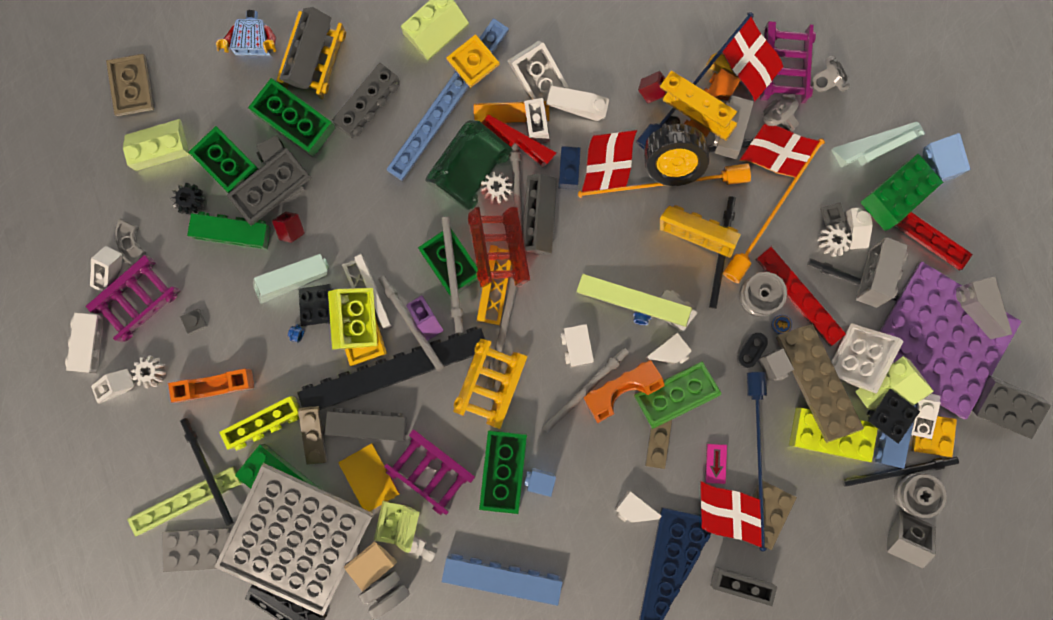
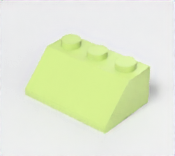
(434, 26)
(155, 145)
(903, 380)

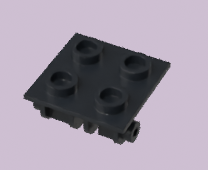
(314, 305)
(893, 416)

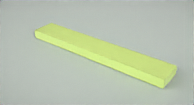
(634, 300)
(182, 502)

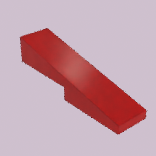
(537, 151)

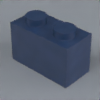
(569, 167)

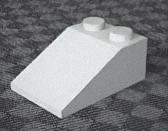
(537, 71)

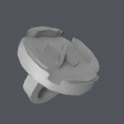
(834, 74)
(782, 112)

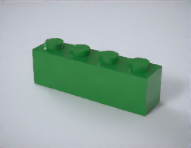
(228, 231)

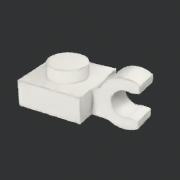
(418, 550)

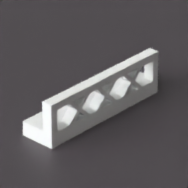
(369, 282)

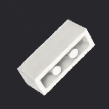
(84, 343)

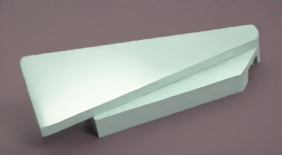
(877, 145)

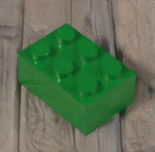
(223, 159)
(435, 255)

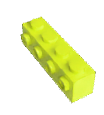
(256, 425)

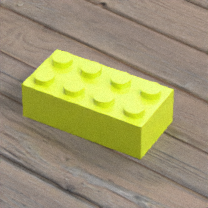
(807, 435)

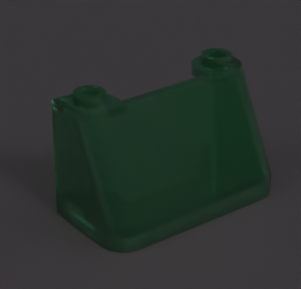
(467, 162)

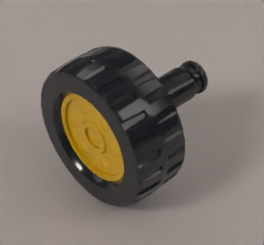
(676, 154)

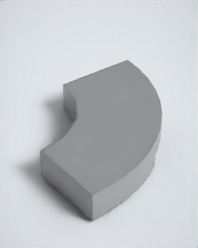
(127, 242)

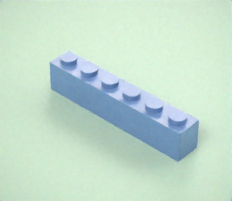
(502, 580)

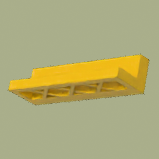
(485, 296)

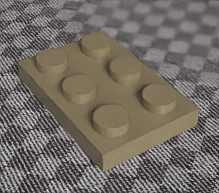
(130, 85)
(776, 507)

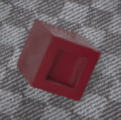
(650, 87)
(288, 227)

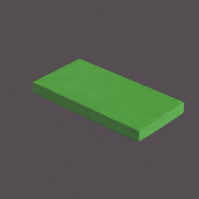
(679, 395)

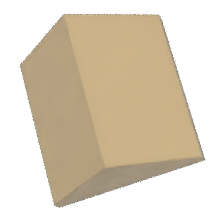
(369, 565)

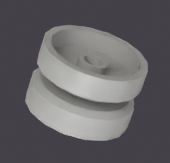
(774, 291)
(920, 495)
(385, 597)

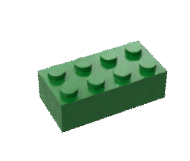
(291, 117)
(901, 192)
(266, 455)
(503, 472)

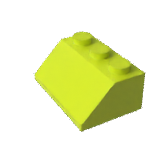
(352, 318)

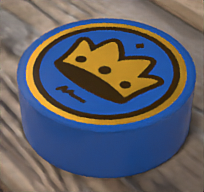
(781, 324)

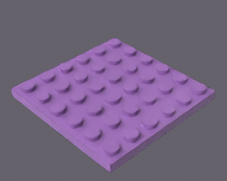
(944, 339)

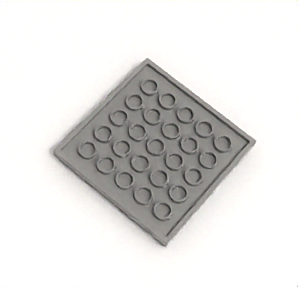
(293, 539)

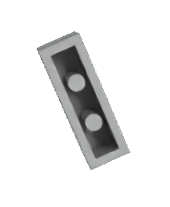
(732, 147)

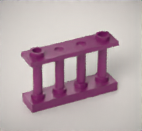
(806, 91)
(115, 292)
(431, 453)

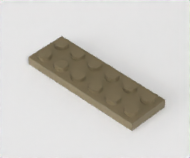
(820, 383)

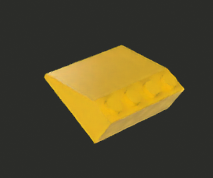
(699, 231)

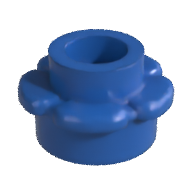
(641, 319)
(296, 333)

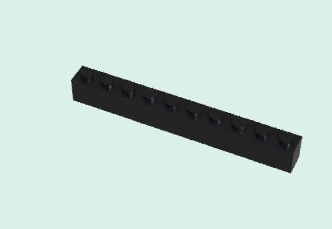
(389, 372)

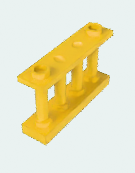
(322, 86)
(699, 105)
(505, 393)

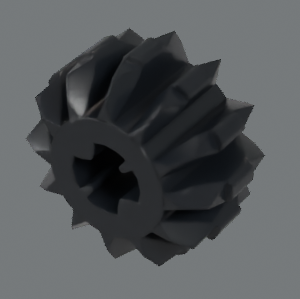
(182, 194)

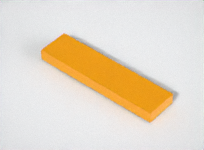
(504, 112)

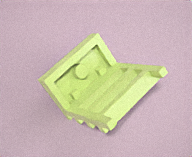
(396, 525)

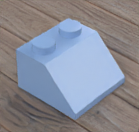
(947, 157)

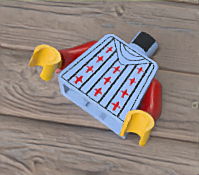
(248, 37)

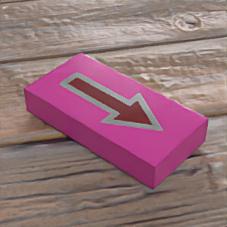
(716, 463)

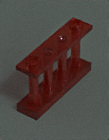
(515, 242)

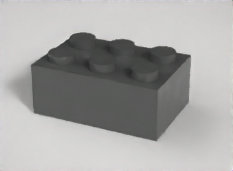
(1011, 407)

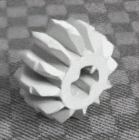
(504, 189)
(834, 233)
(141, 374)

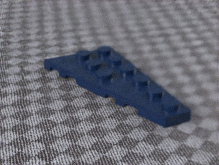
(674, 554)

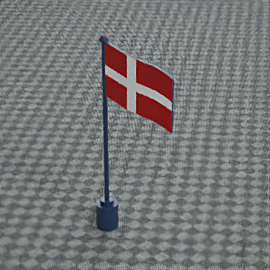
(748, 57)
(733, 512)

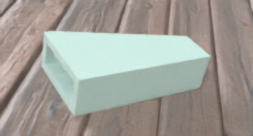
(289, 278)

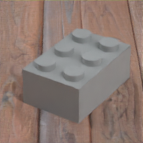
(882, 272)

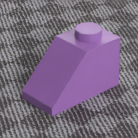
(424, 318)

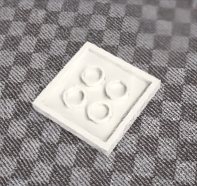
(865, 357)

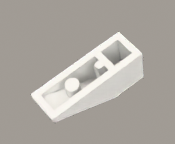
(578, 102)

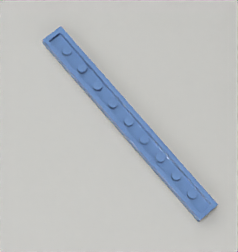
(440, 110)

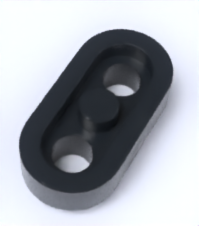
(754, 352)

